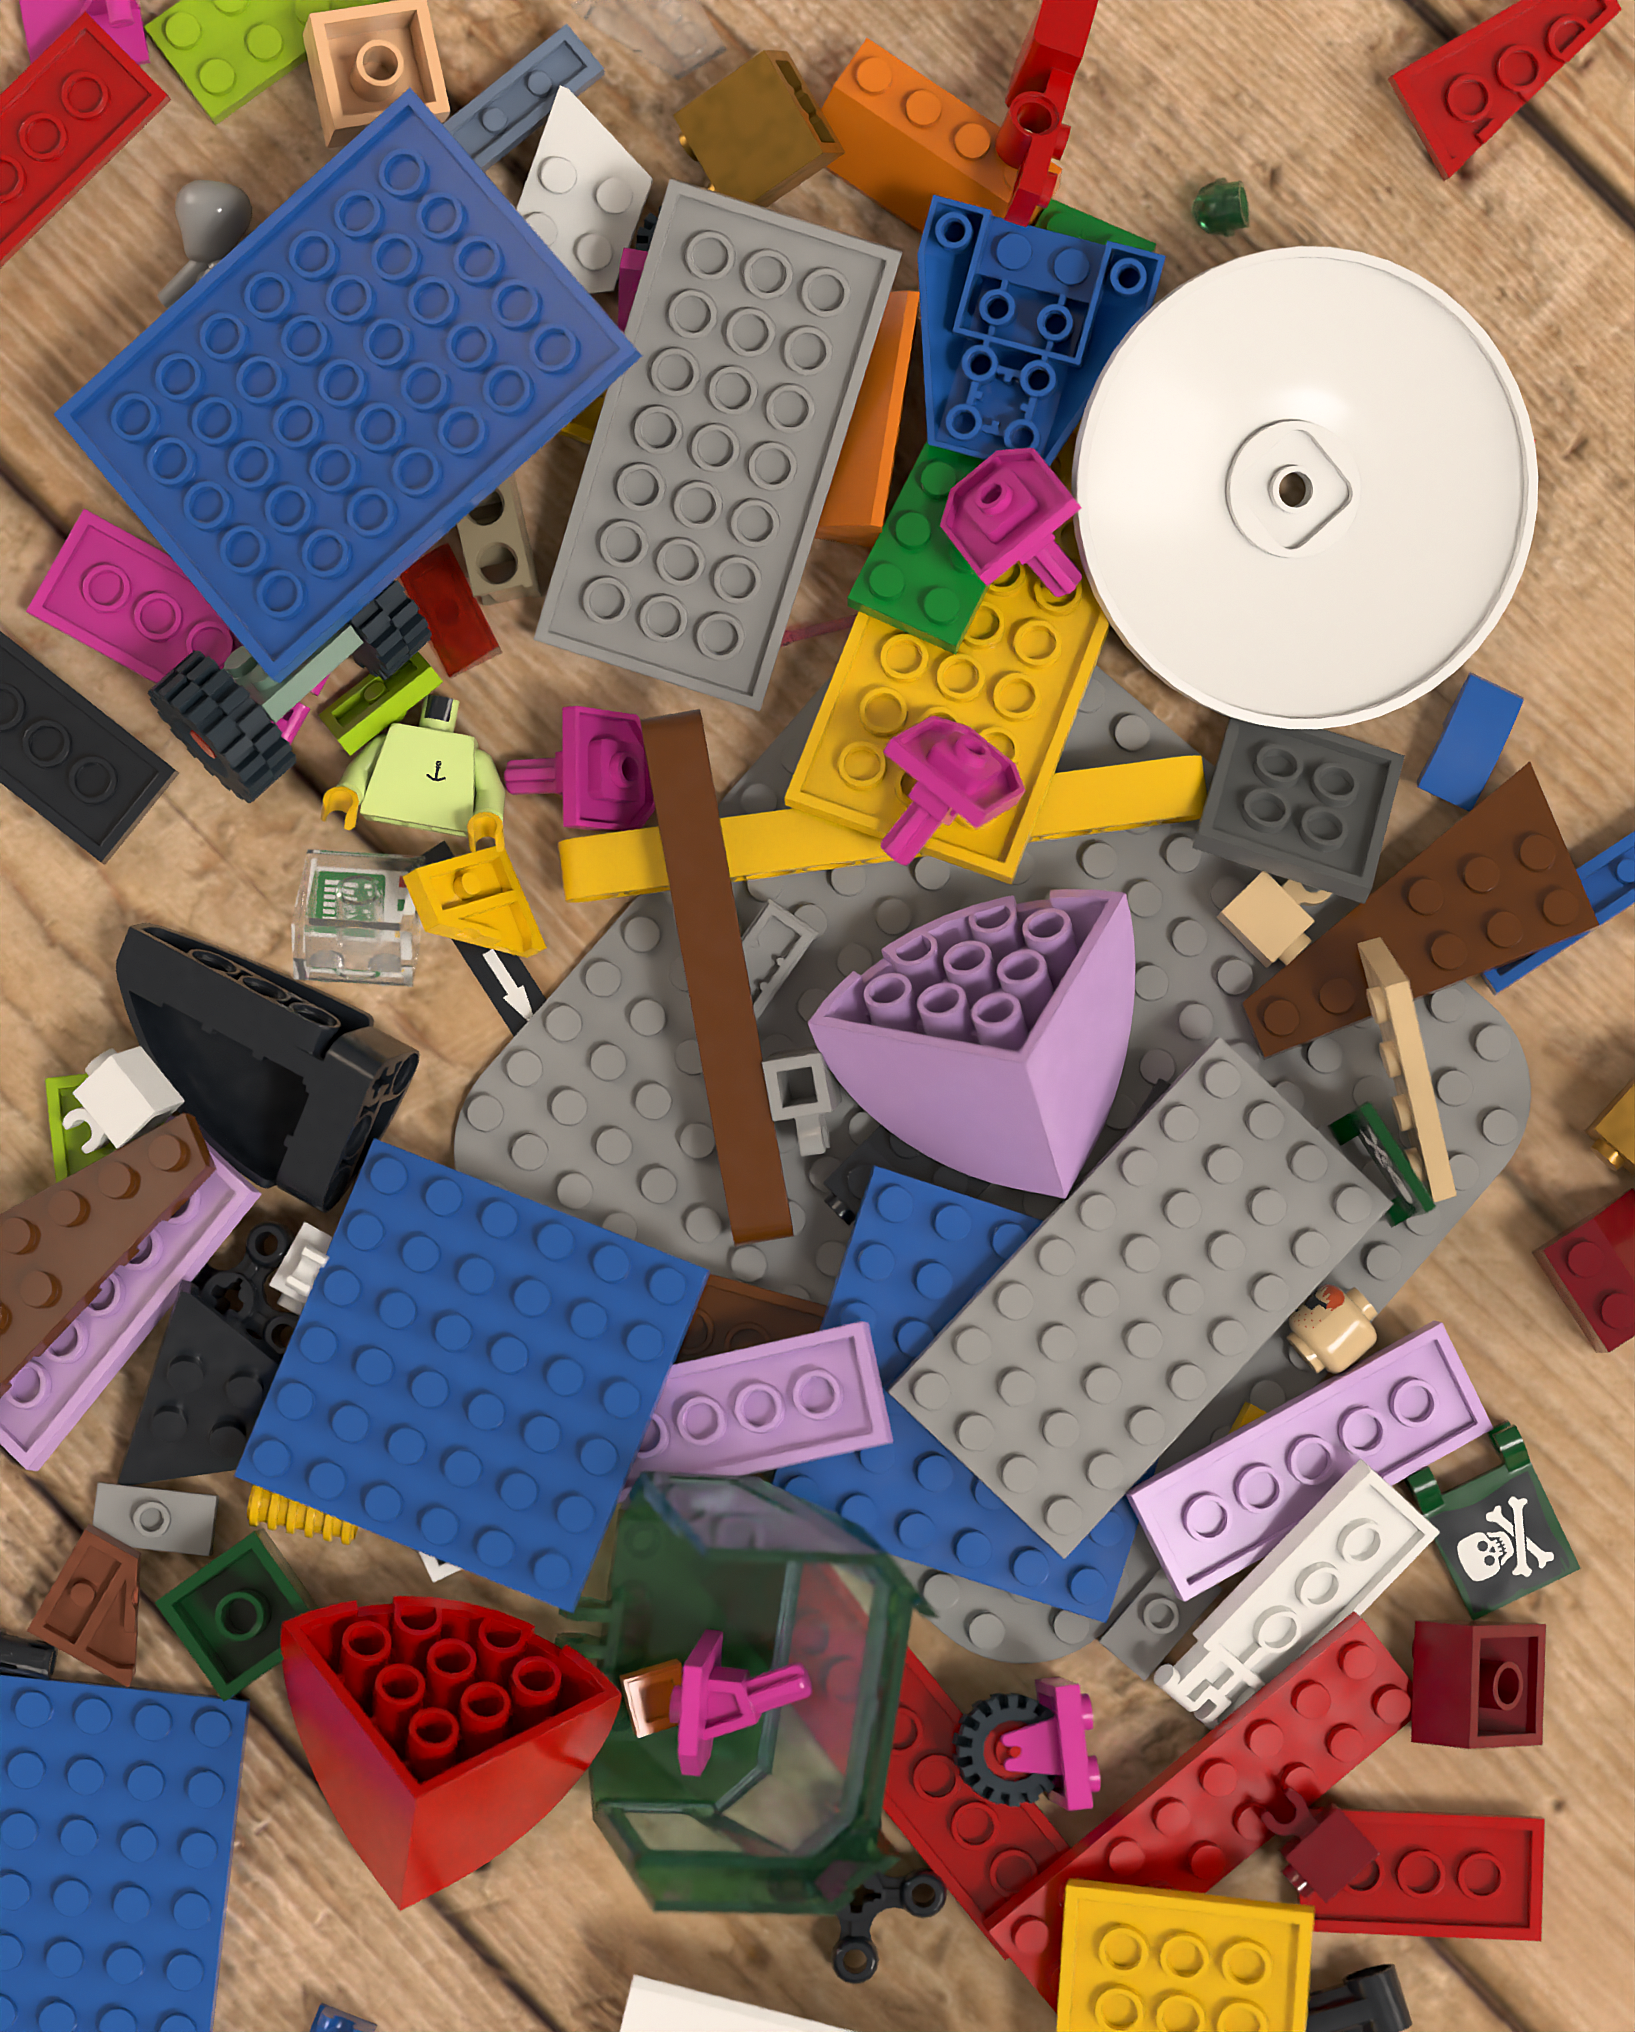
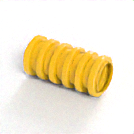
(281, 1511)

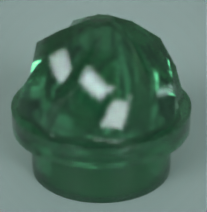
(1222, 207)

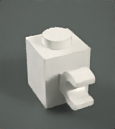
(122, 1098)
(300, 1267)

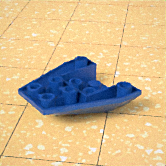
(1019, 327)

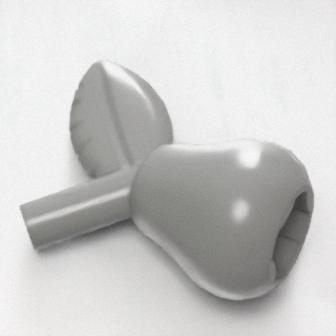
(211, 224)

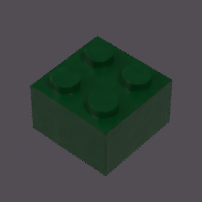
(235, 1612)

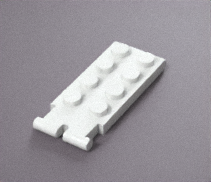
(1298, 1593)

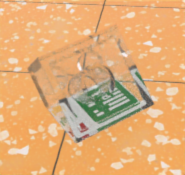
(356, 919)

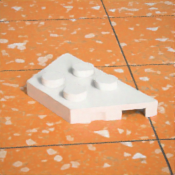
(584, 194)

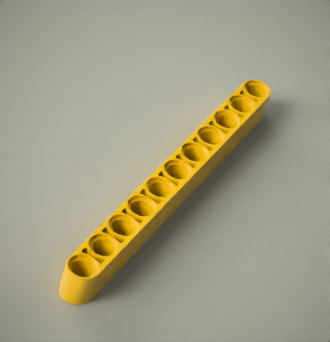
(802, 843)

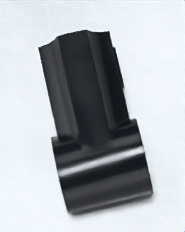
(1363, 2003)

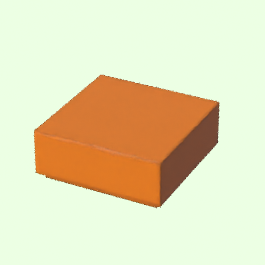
(649, 1696)

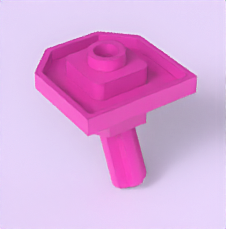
(1008, 515)
(597, 773)
(954, 776)
(725, 1699)

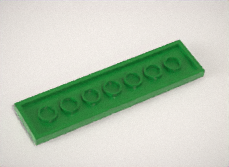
(914, 569)

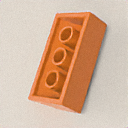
(914, 141)
(865, 468)

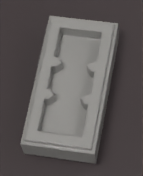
(772, 950)
(157, 1518)
(1154, 1624)

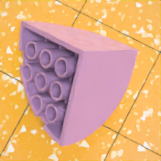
(993, 1035)

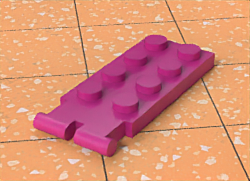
(135, 606)

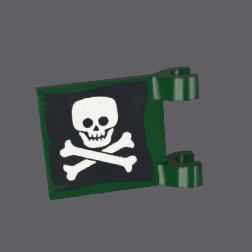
(1410, 1193)
(1496, 1528)

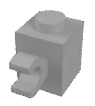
(802, 1089)

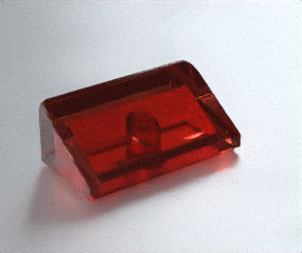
(451, 611)

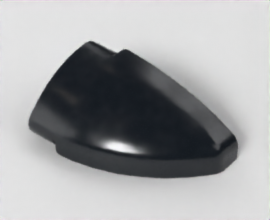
(265, 1063)

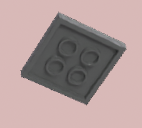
(1300, 805)

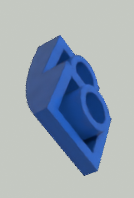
(1470, 742)

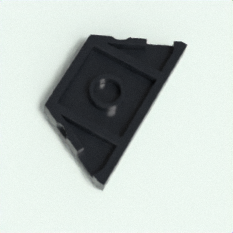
(199, 1395)

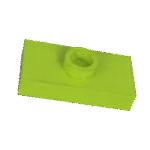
(378, 703)

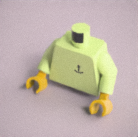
(424, 780)

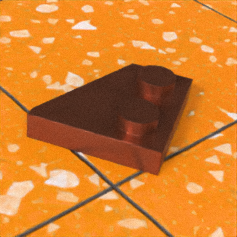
(95, 1606)

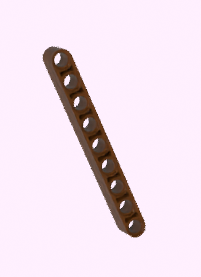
(717, 977)

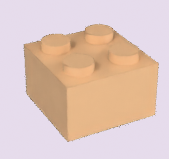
(367, 60)

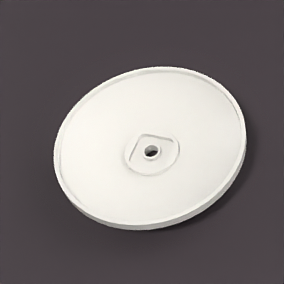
(1407, 465)

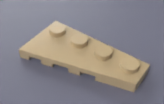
(1406, 1063)

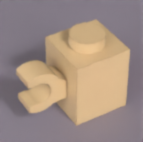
(1270, 918)

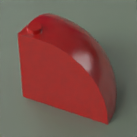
(439, 1730)

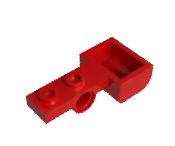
(1038, 102)

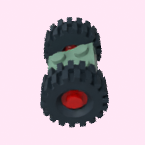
(229, 711)

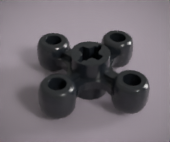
(250, 1279)
(857, 1920)

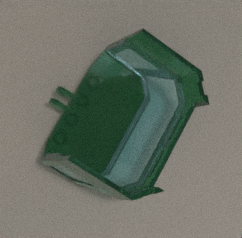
(785, 1804)

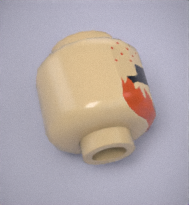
(1332, 1328)

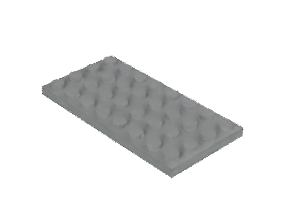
(717, 444)
(1139, 1297)

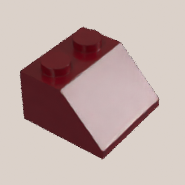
(1596, 1272)
(1478, 1683)

